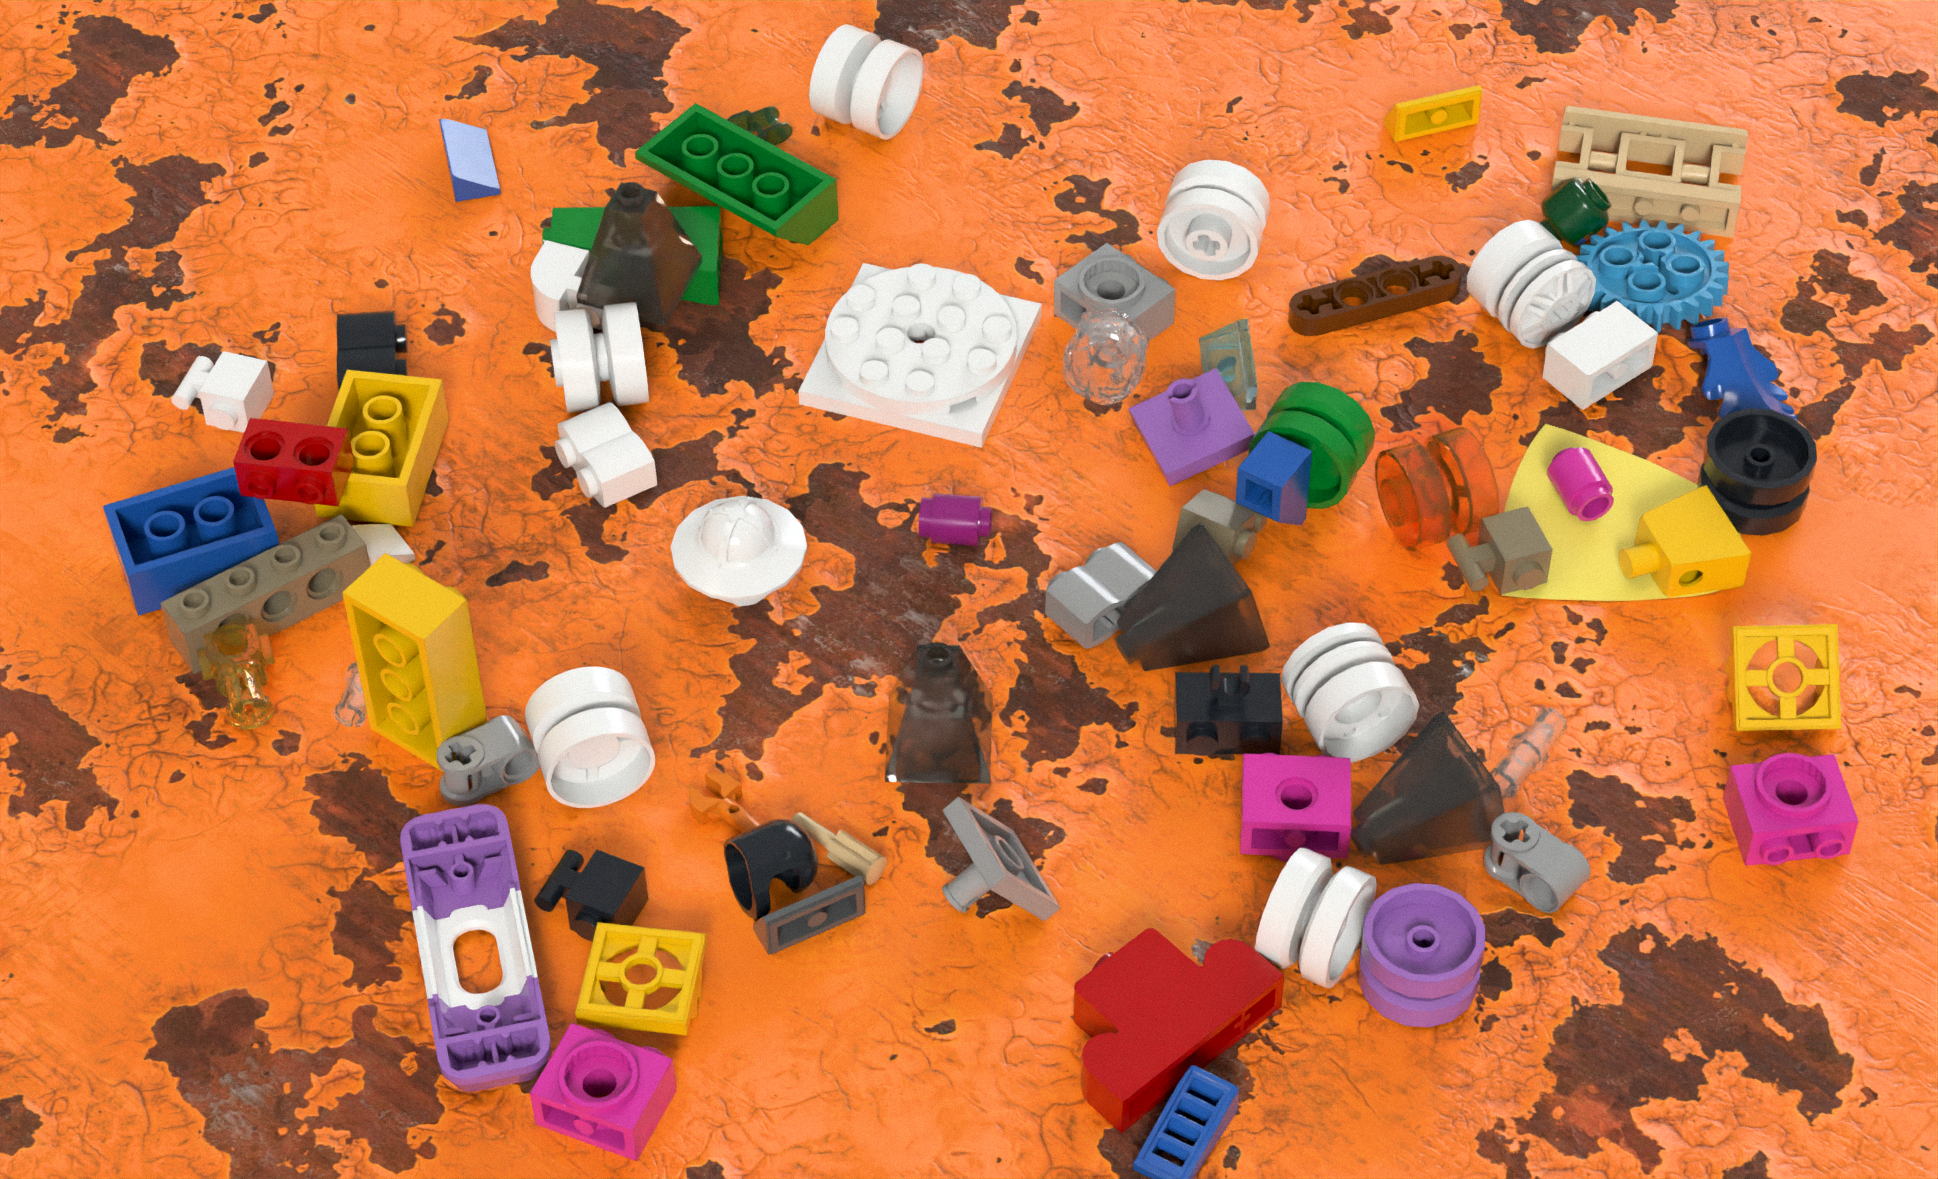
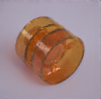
(1436, 488)

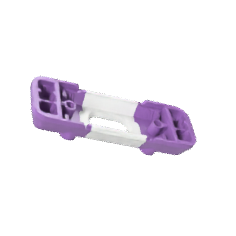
(460, 882)

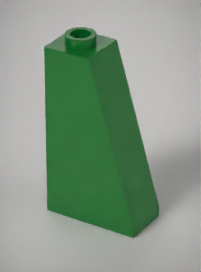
(702, 224)

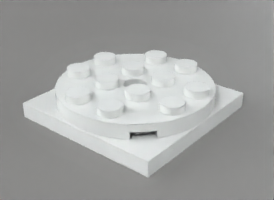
(933, 387)

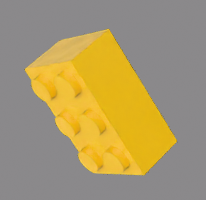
(394, 442)

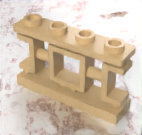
(1656, 141)

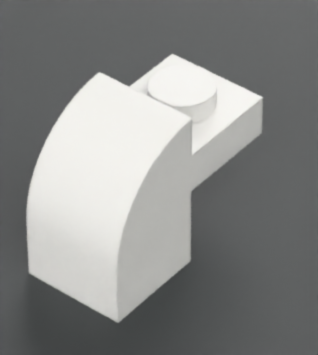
(556, 280)

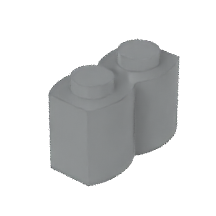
(1095, 595)

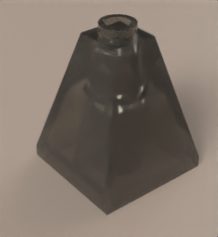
(639, 256)
(1191, 610)
(939, 720)
(1429, 801)

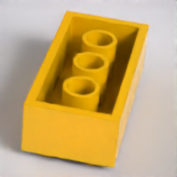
(414, 657)

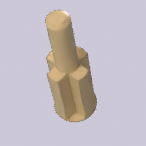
(845, 850)

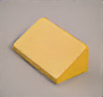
(1434, 113)

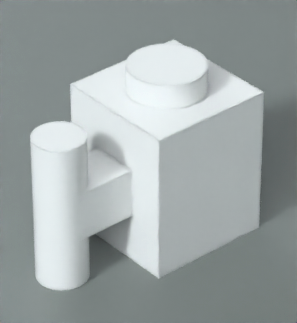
(228, 391)

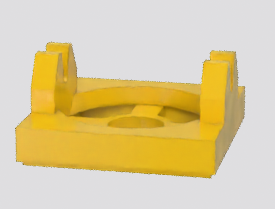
(1745, 711)
(616, 939)

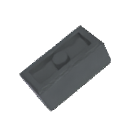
(811, 916)

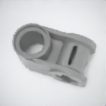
(490, 756)
(1538, 866)

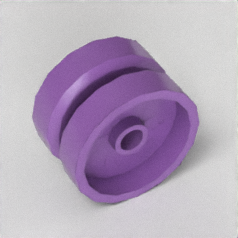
(1421, 955)

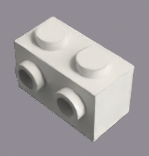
(1599, 355)

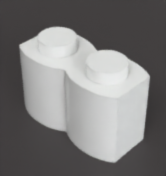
(606, 455)

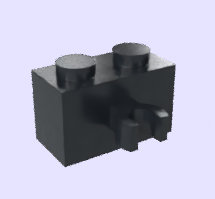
(1227, 712)

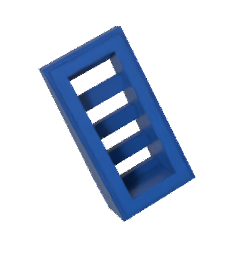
(1202, 1097)

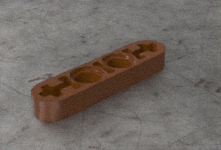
(1323, 311)

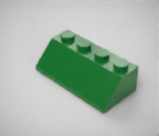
(744, 175)

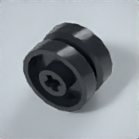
(1759, 469)

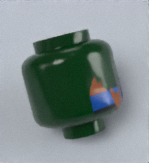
(1575, 211)

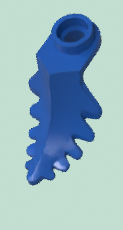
(1736, 369)

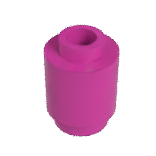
(1581, 483)

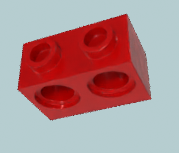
(293, 462)

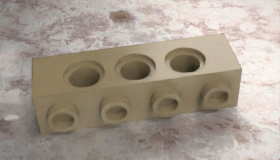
(269, 588)

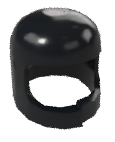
(768, 852)

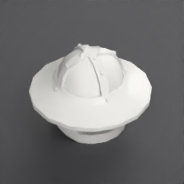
(739, 549)

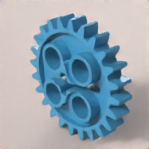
(1656, 273)

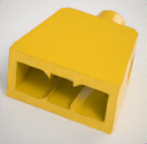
(1687, 547)

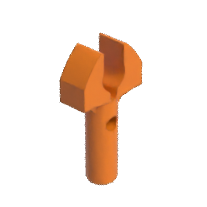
(707, 808)

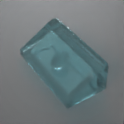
(1232, 355)

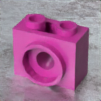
(1295, 805)
(1790, 809)
(595, 1063)

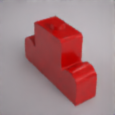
(1160, 1013)

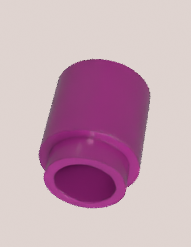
(954, 519)

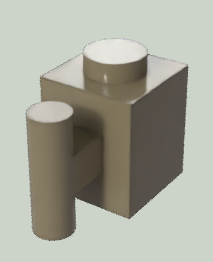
(1225, 521)
(1508, 549)

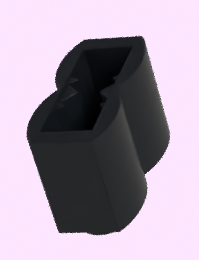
(370, 344)

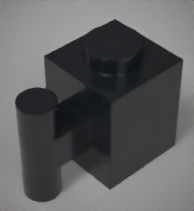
(603, 892)

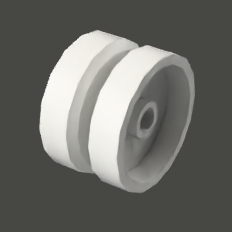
(1213, 220)
(1315, 917)

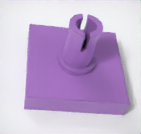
(1192, 426)

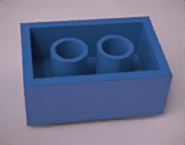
(186, 535)

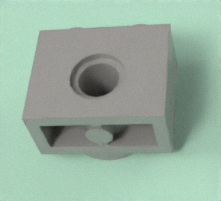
(1115, 282)

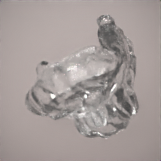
(1104, 367)

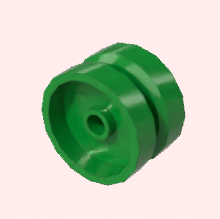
(1331, 428)

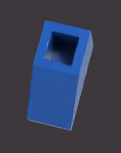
(1276, 480)

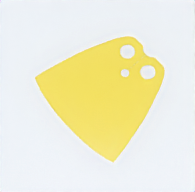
(1587, 552)

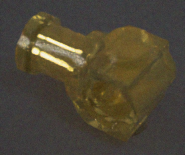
(237, 663)

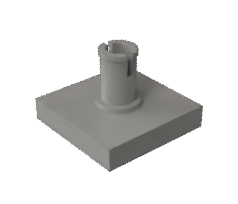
(997, 864)

